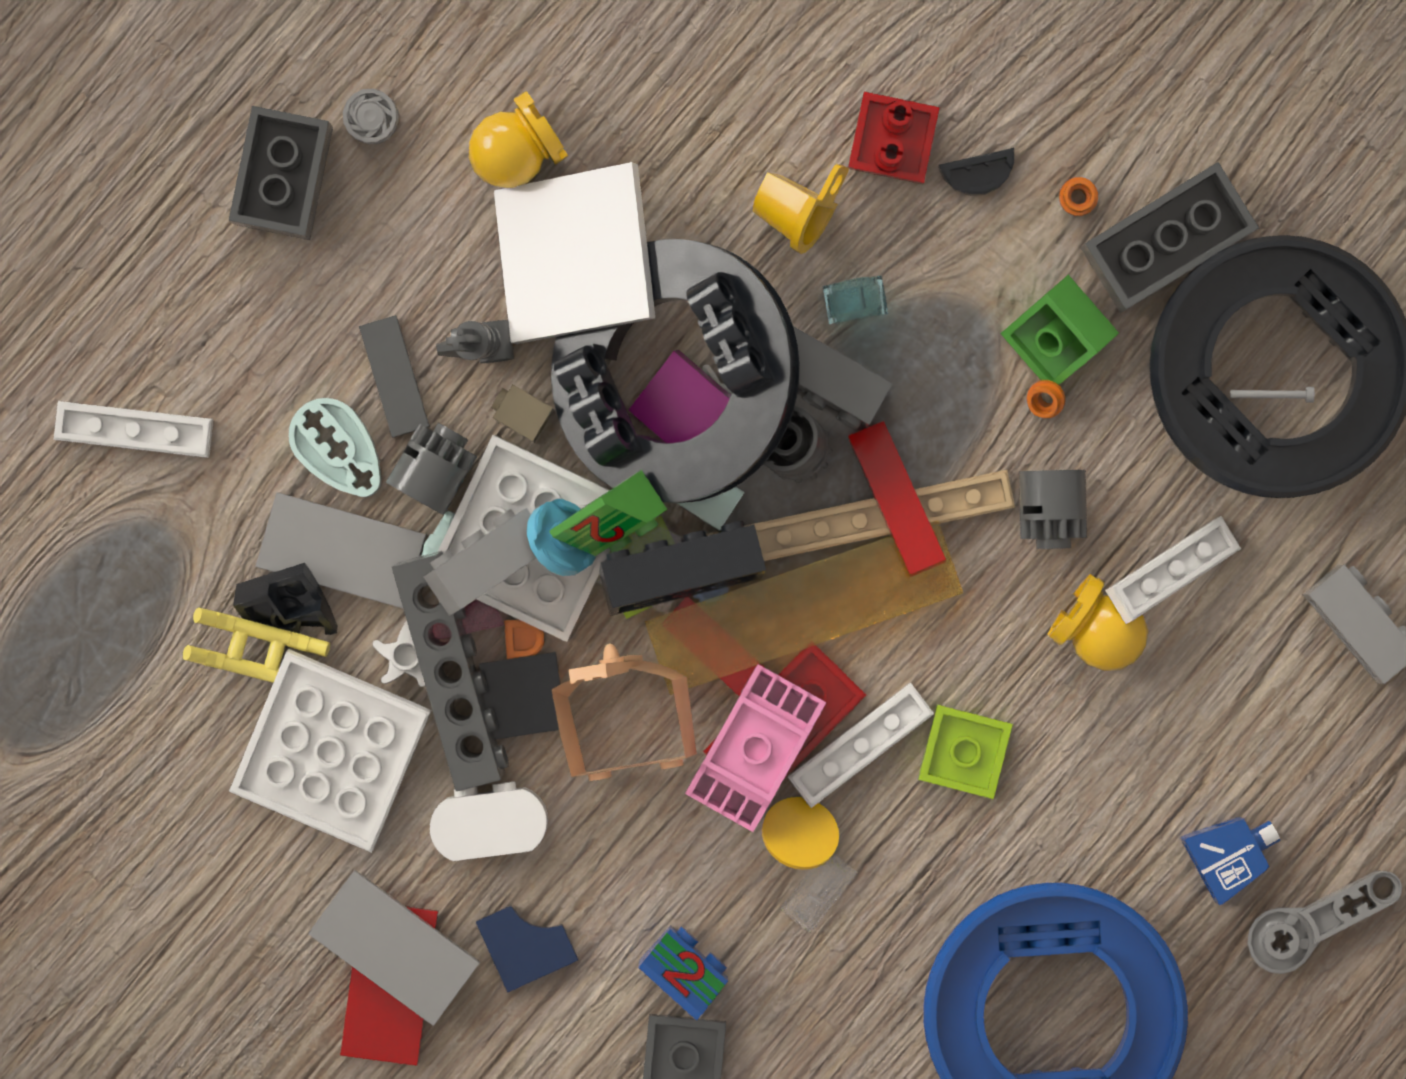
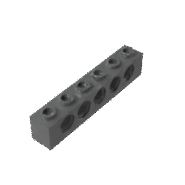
(466, 767)

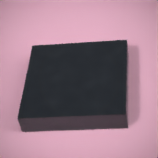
(522, 694)

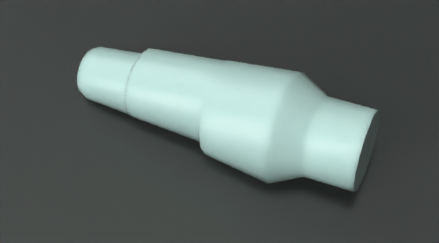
(434, 540)

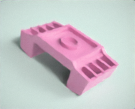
(755, 748)

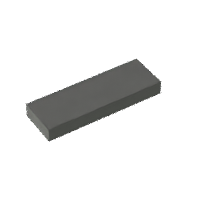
(394, 376)

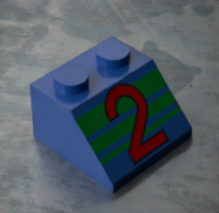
(684, 970)

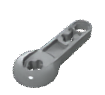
(1313, 923)

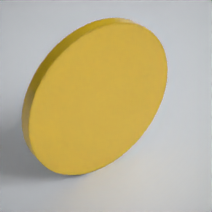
(800, 834)

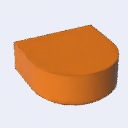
(522, 639)

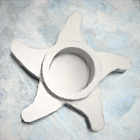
(401, 657)

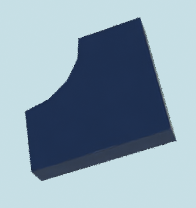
(523, 949)

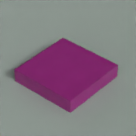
(680, 400)

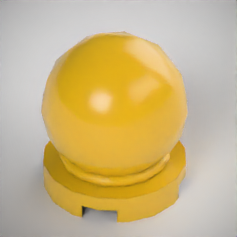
(512, 146)
(1099, 630)

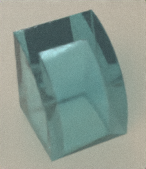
(855, 299)

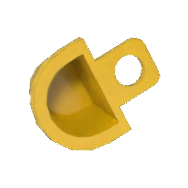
(797, 210)

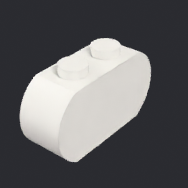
(489, 822)

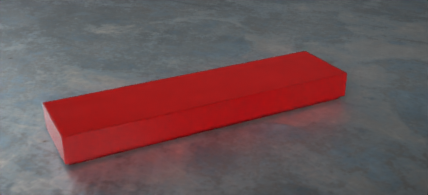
(897, 499)

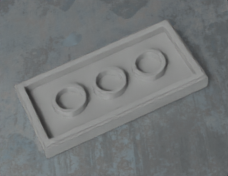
(338, 547)
(394, 947)

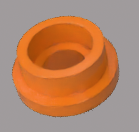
(1089, 191)
(1039, 406)

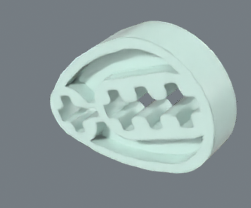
(316, 456)

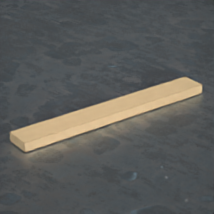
(864, 519)

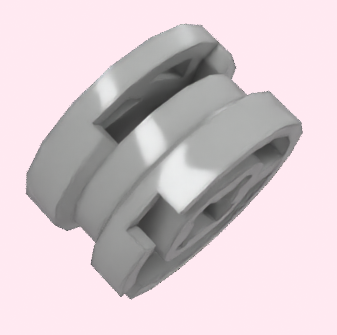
(370, 116)

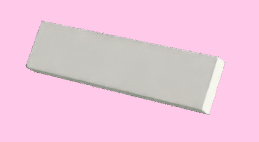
(133, 429)
(1173, 569)
(860, 745)

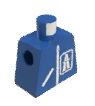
(1229, 855)

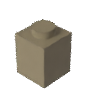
(521, 412)

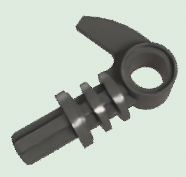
(479, 341)

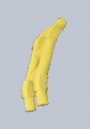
(241, 630)

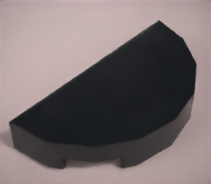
(979, 173)

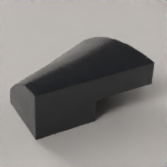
(285, 600)

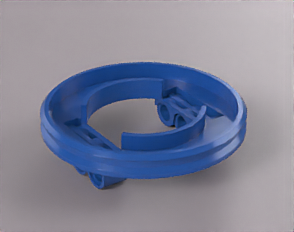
(1052, 922)

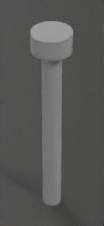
(1308, 394)

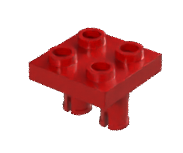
(893, 138)

